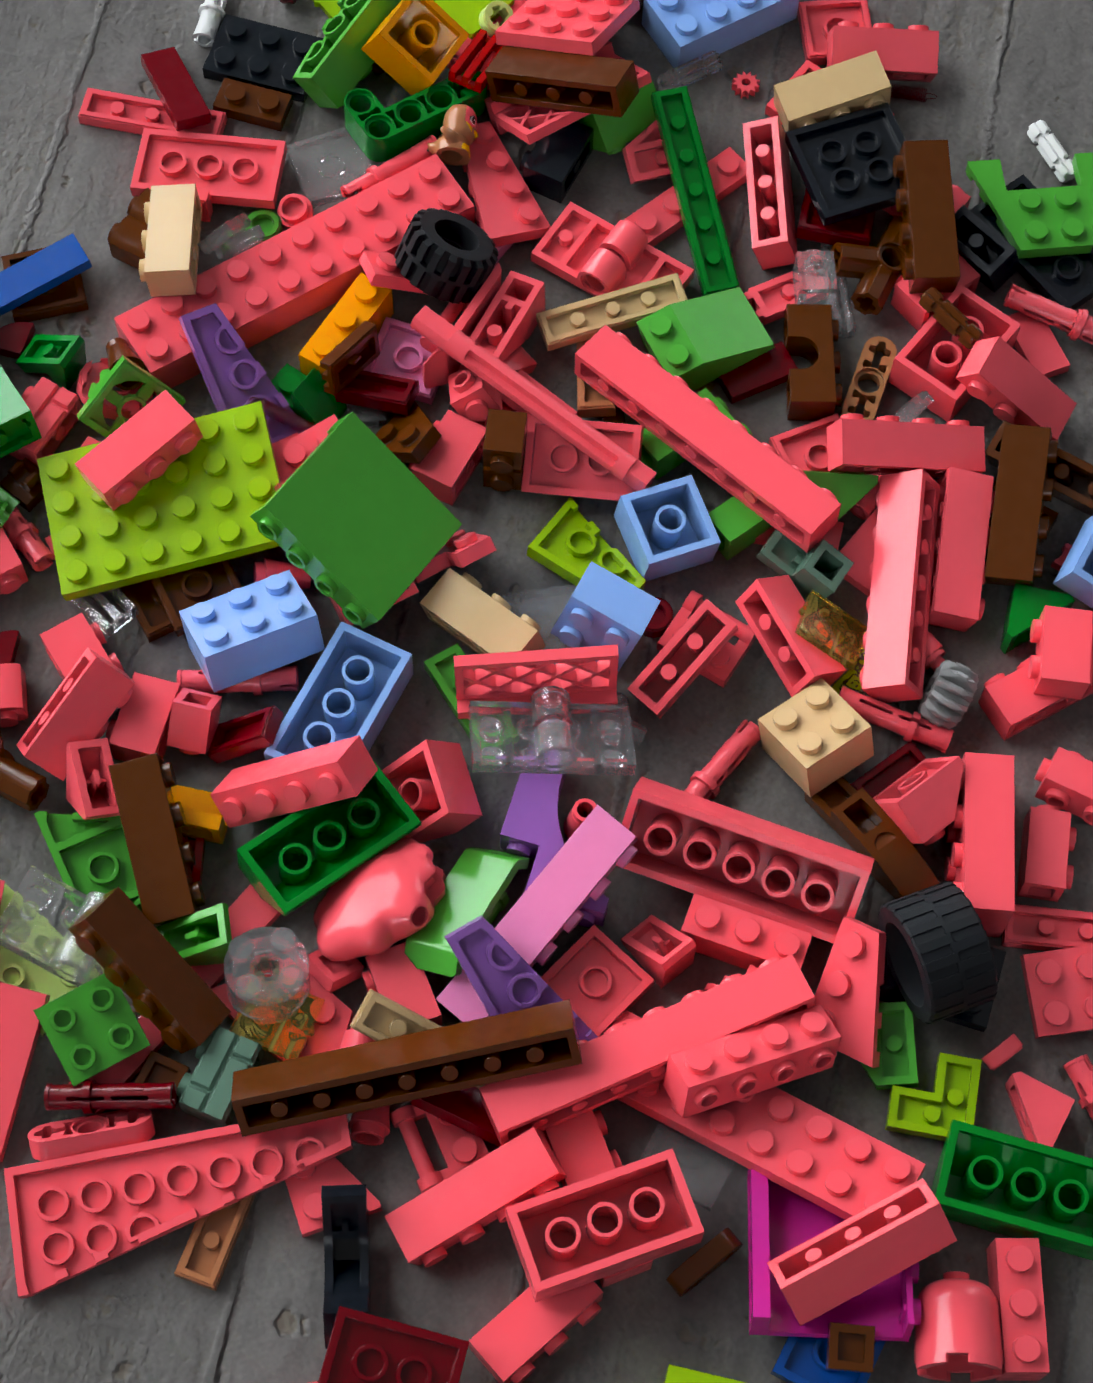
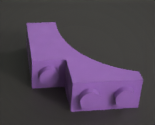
(535, 832)

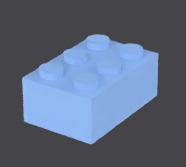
(252, 630)

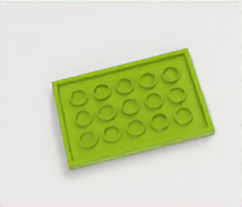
(175, 522)

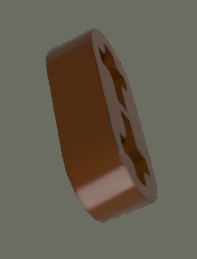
(704, 1262)

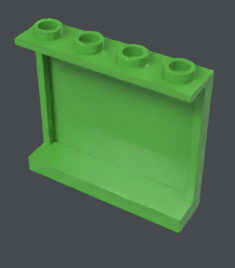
(357, 521)

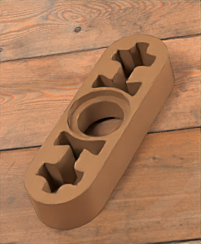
(865, 371)

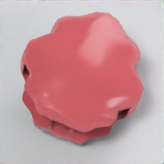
(379, 902)

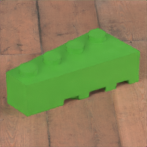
(337, 61)

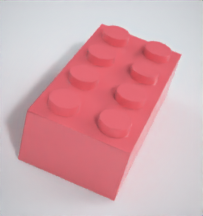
(985, 839)
(604, 1224)

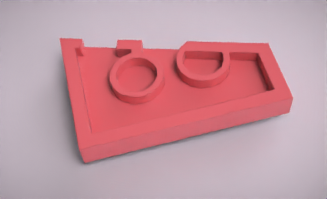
(852, 989)

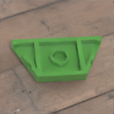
(90, 853)

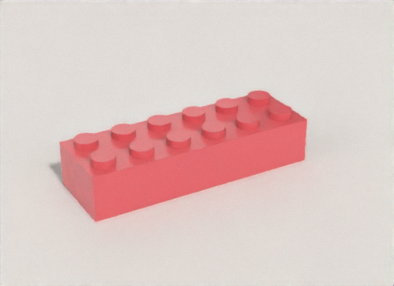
(744, 860)

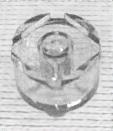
(261, 953)

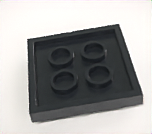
(849, 162)

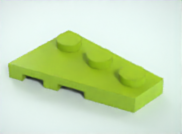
(572, 543)

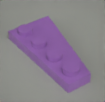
(230, 368)
(500, 974)

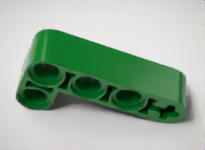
(394, 129)

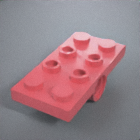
(602, 255)

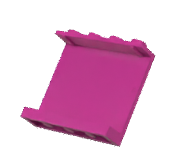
(781, 1222)

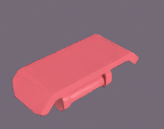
(440, 364)

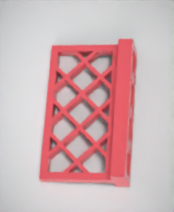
(519, 118)
(499, 681)

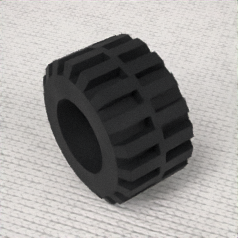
(446, 255)

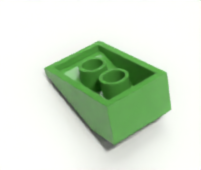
(705, 336)

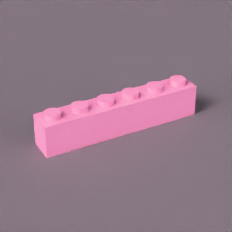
(553, 901)

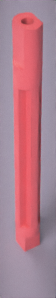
(532, 399)

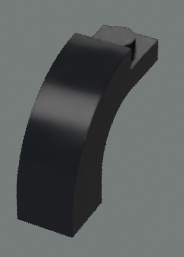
(345, 1252)

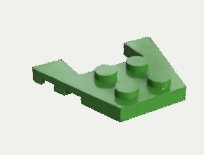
(1040, 219)

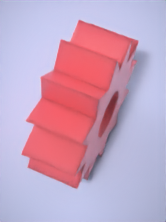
(751, 82)

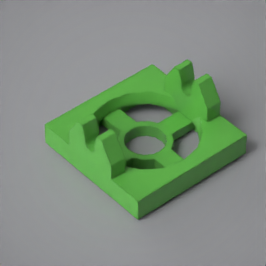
(123, 371)

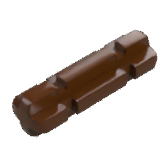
(950, 317)

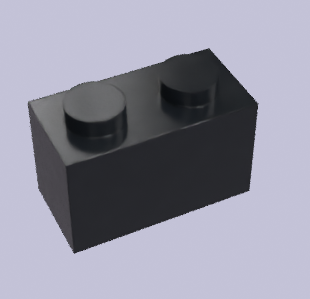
(557, 161)
(985, 250)

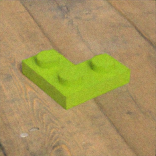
(931, 1113)

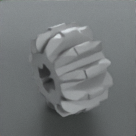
(948, 694)

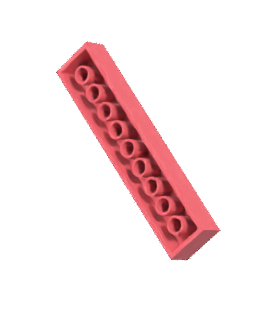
(292, 271)

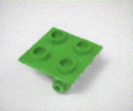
(91, 1028)

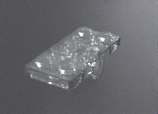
(551, 736)
(38, 926)

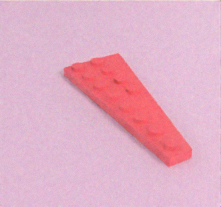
(113, 1200)

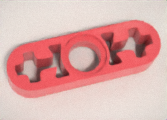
(90, 1133)

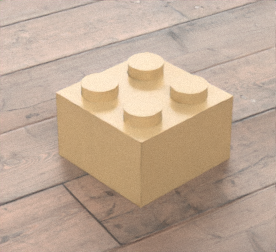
(816, 737)

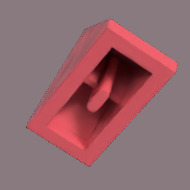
(89, 779)
(660, 949)
(1038, 1108)

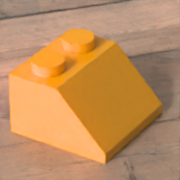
(415, 43)

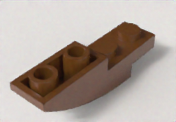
(873, 834)

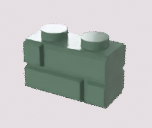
(209, 1088)

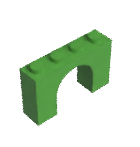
(733, 520)

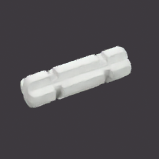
(1051, 150)

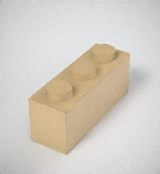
(832, 91)
(171, 240)
(478, 619)

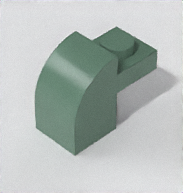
(817, 570)

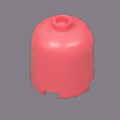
(958, 1330)

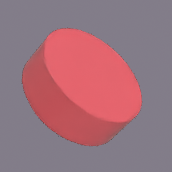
(1002, 1052)

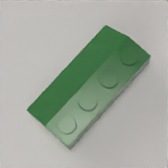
(324, 844)
(1016, 1188)

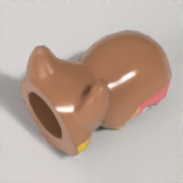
(457, 135)

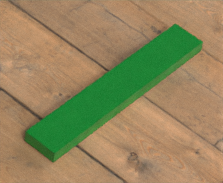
(694, 190)

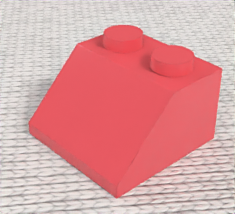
(436, 788)
(924, 799)

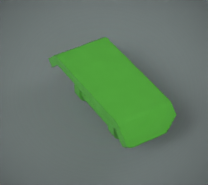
(471, 889)

